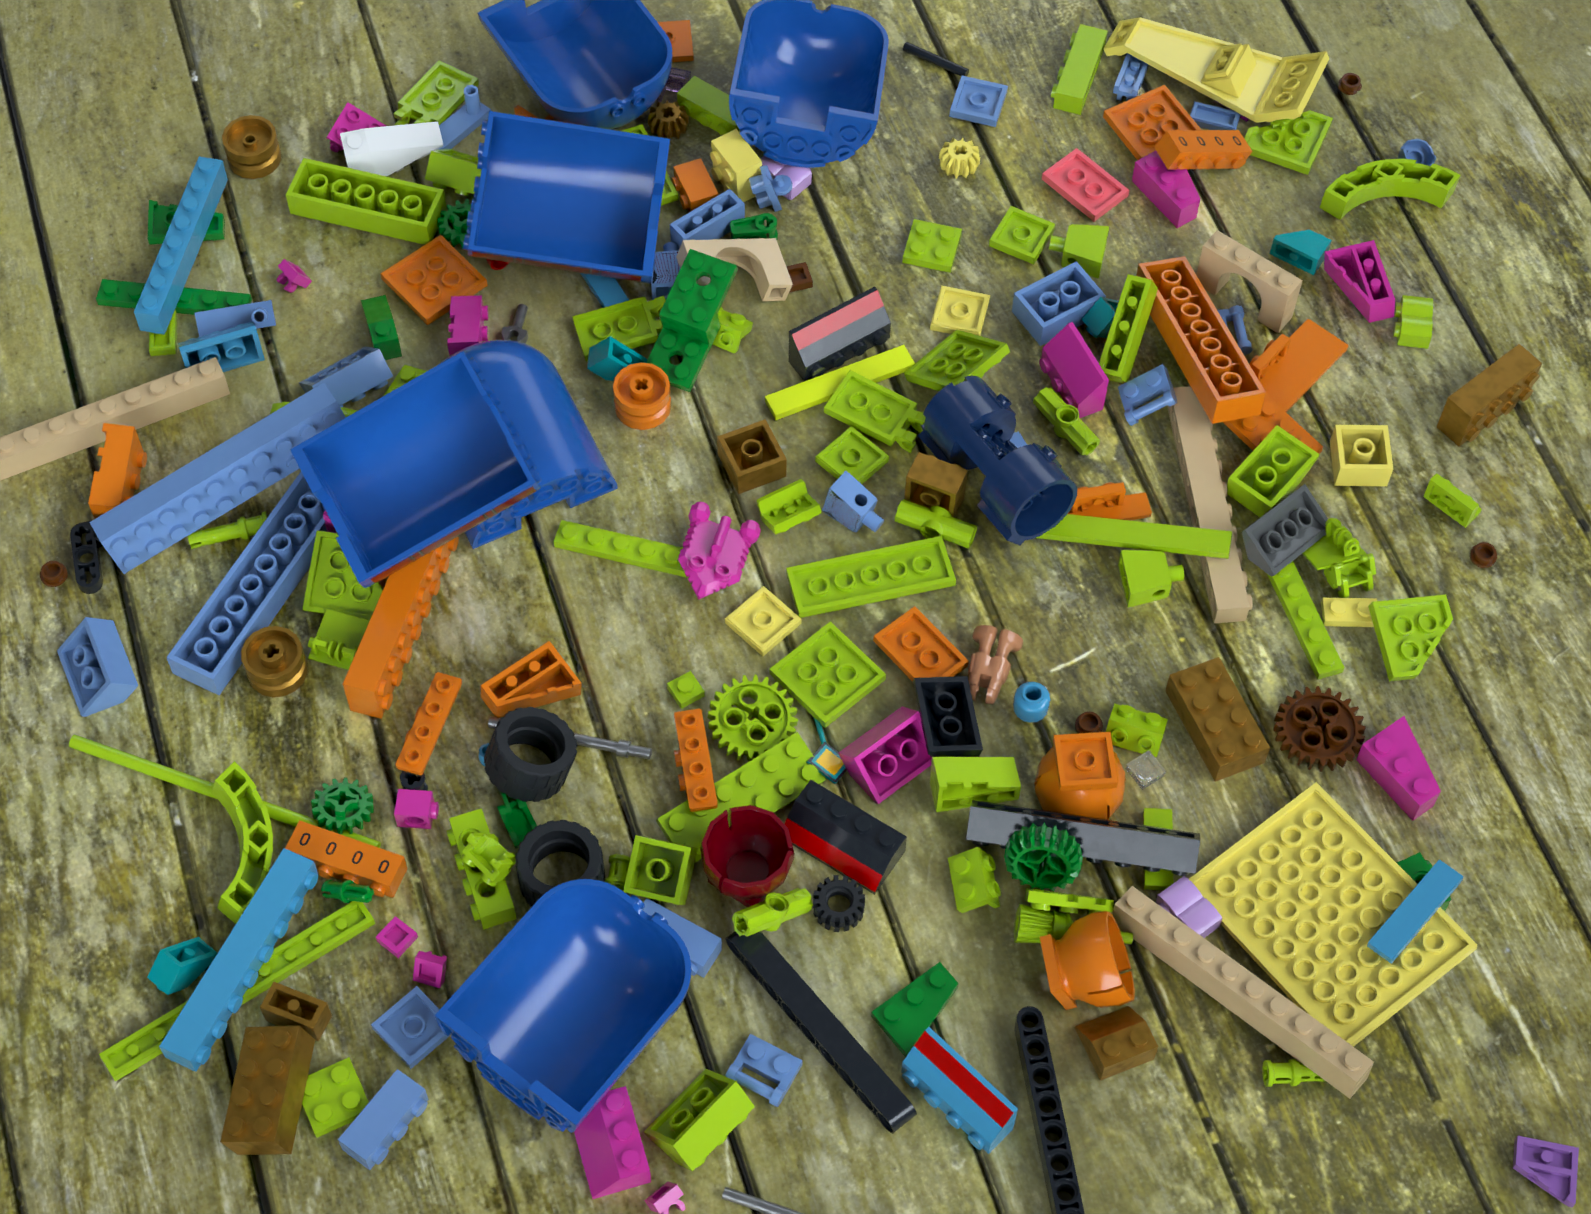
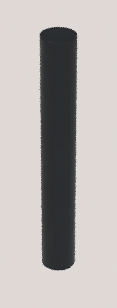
(935, 59)

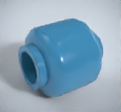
(1031, 702)

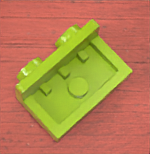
(732, 330)
(787, 507)
(1136, 729)
(974, 880)

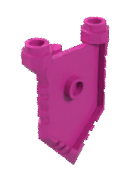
(713, 551)

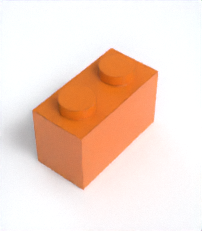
(693, 184)

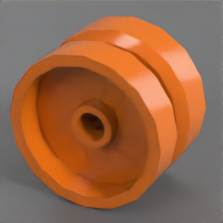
(642, 396)

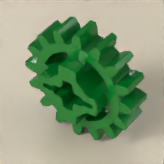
(457, 218)
(342, 806)

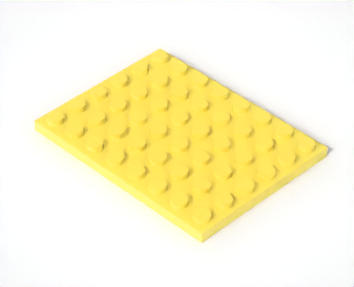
(1307, 901)

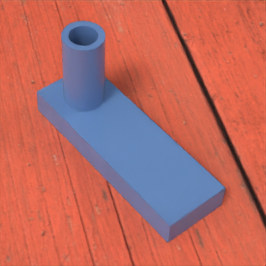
(464, 120)
(224, 318)

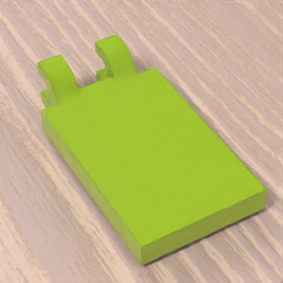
(434, 95)
(627, 322)
(875, 411)

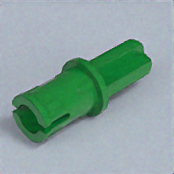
(347, 891)

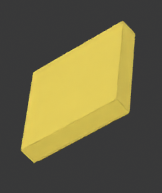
(959, 311)
(763, 621)

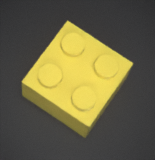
(734, 164)
(1361, 455)

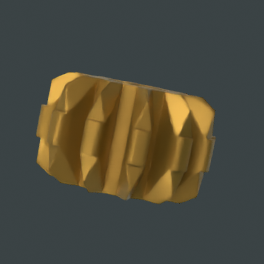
(668, 120)

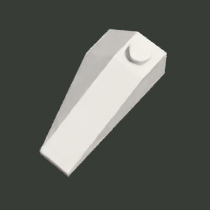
(390, 147)

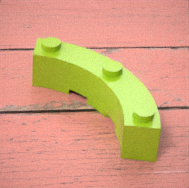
(1389, 179)
(255, 838)

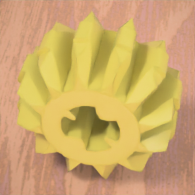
(959, 158)

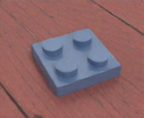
(978, 101)
(411, 1027)

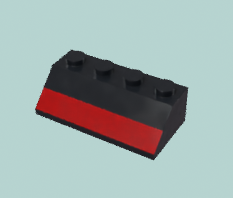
(839, 335)
(844, 836)

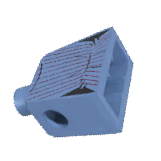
(664, 270)
(852, 504)

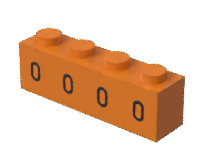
(1203, 149)
(349, 859)

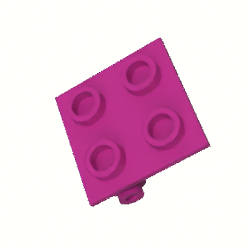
(350, 120)

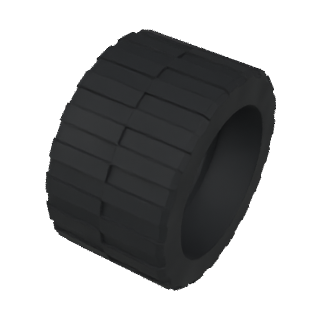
(540, 730)
(553, 838)

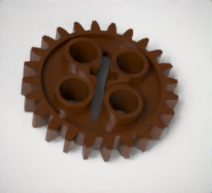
(1295, 733)

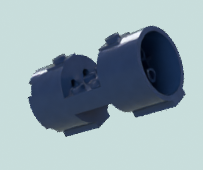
(1023, 485)

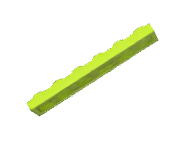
(619, 547)
(1306, 622)

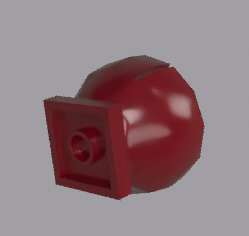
(749, 855)

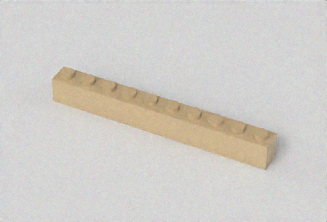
(132, 407)
(1208, 505)
(1242, 992)

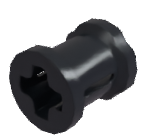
(413, 782)

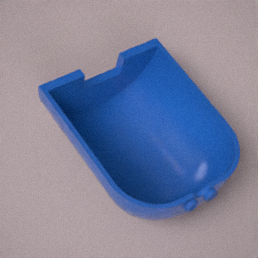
(584, 57)
(808, 81)
(548, 426)
(569, 999)

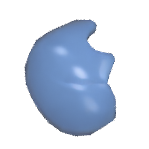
(1417, 150)

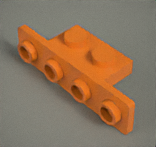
(1111, 503)
(428, 723)
(695, 761)

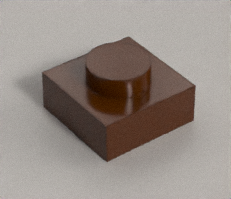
(800, 277)

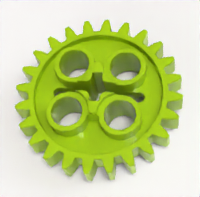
(766, 699)

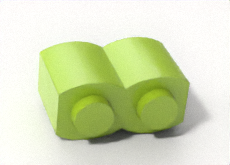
(1414, 321)

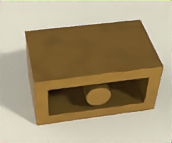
(293, 1008)

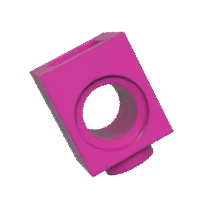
(415, 809)

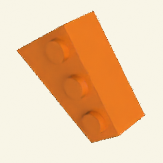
(119, 468)
(531, 682)

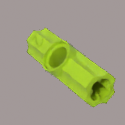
(1057, 413)
(935, 523)
(772, 912)

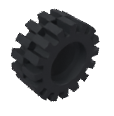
(838, 887)

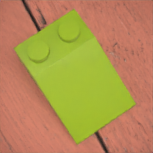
(1271, 471)

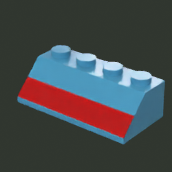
(959, 1091)

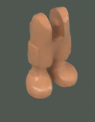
(993, 671)

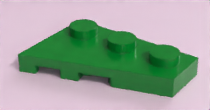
(161, 217)
(915, 1007)

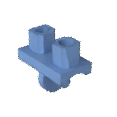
(768, 189)

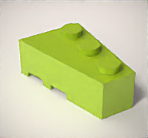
(964, 779)

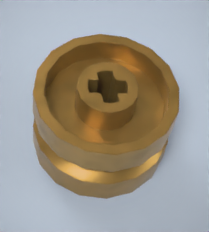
(251, 147)
(274, 661)

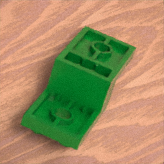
(691, 317)

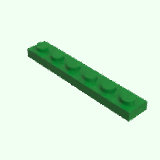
(192, 300)

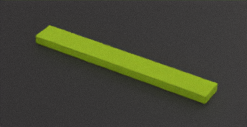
(1142, 536)

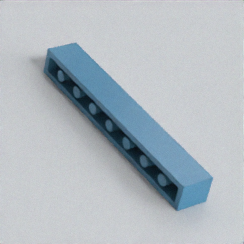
(181, 246)
(239, 960)

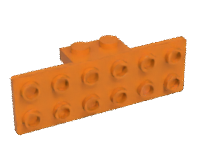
(1296, 362)

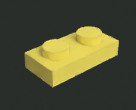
(1347, 612)

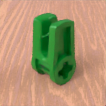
(754, 227)

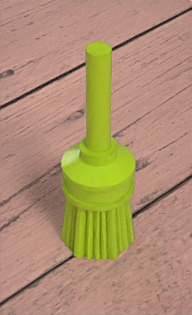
(1034, 923)

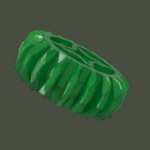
(1043, 857)

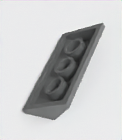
(1285, 531)

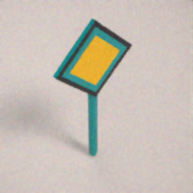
(827, 759)

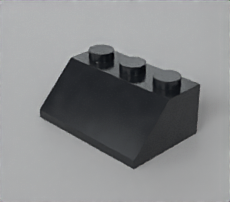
(948, 716)

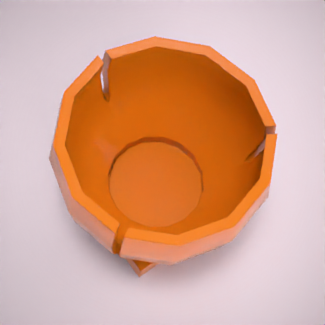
(1081, 776)
(1088, 963)

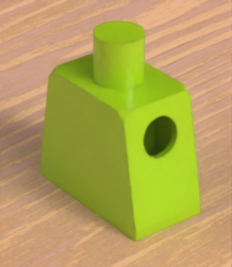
(1082, 244)
(1147, 576)

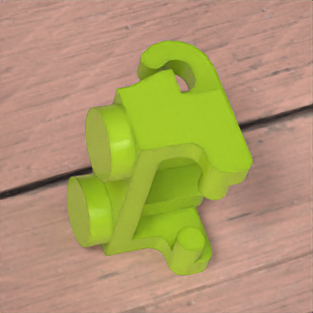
(1352, 574)
(489, 857)

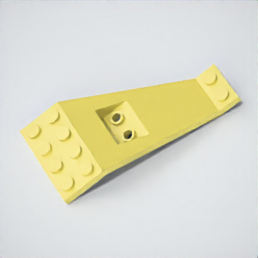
(1233, 74)

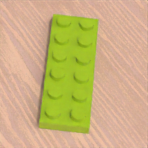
(870, 576)
(764, 782)

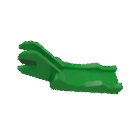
(516, 819)

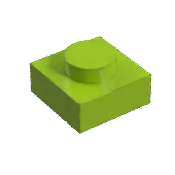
(685, 689)

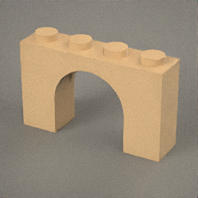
(757, 256)
(1275, 285)

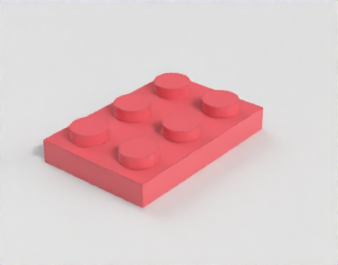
(1085, 184)

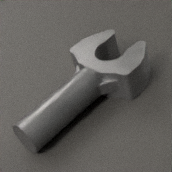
(516, 328)

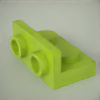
(1452, 500)

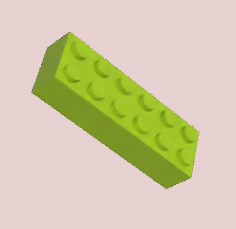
(366, 201)

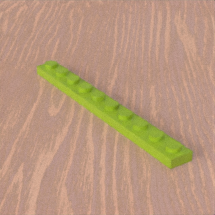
(284, 962)

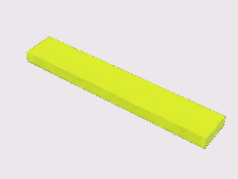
(823, 387)

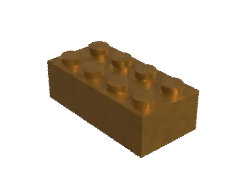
(1489, 395)
(1217, 719)
(268, 1090)

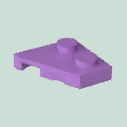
(1548, 1166)

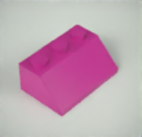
(1074, 371)
(888, 754)
(612, 1146)

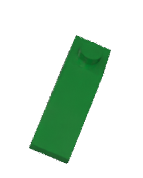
(382, 326)

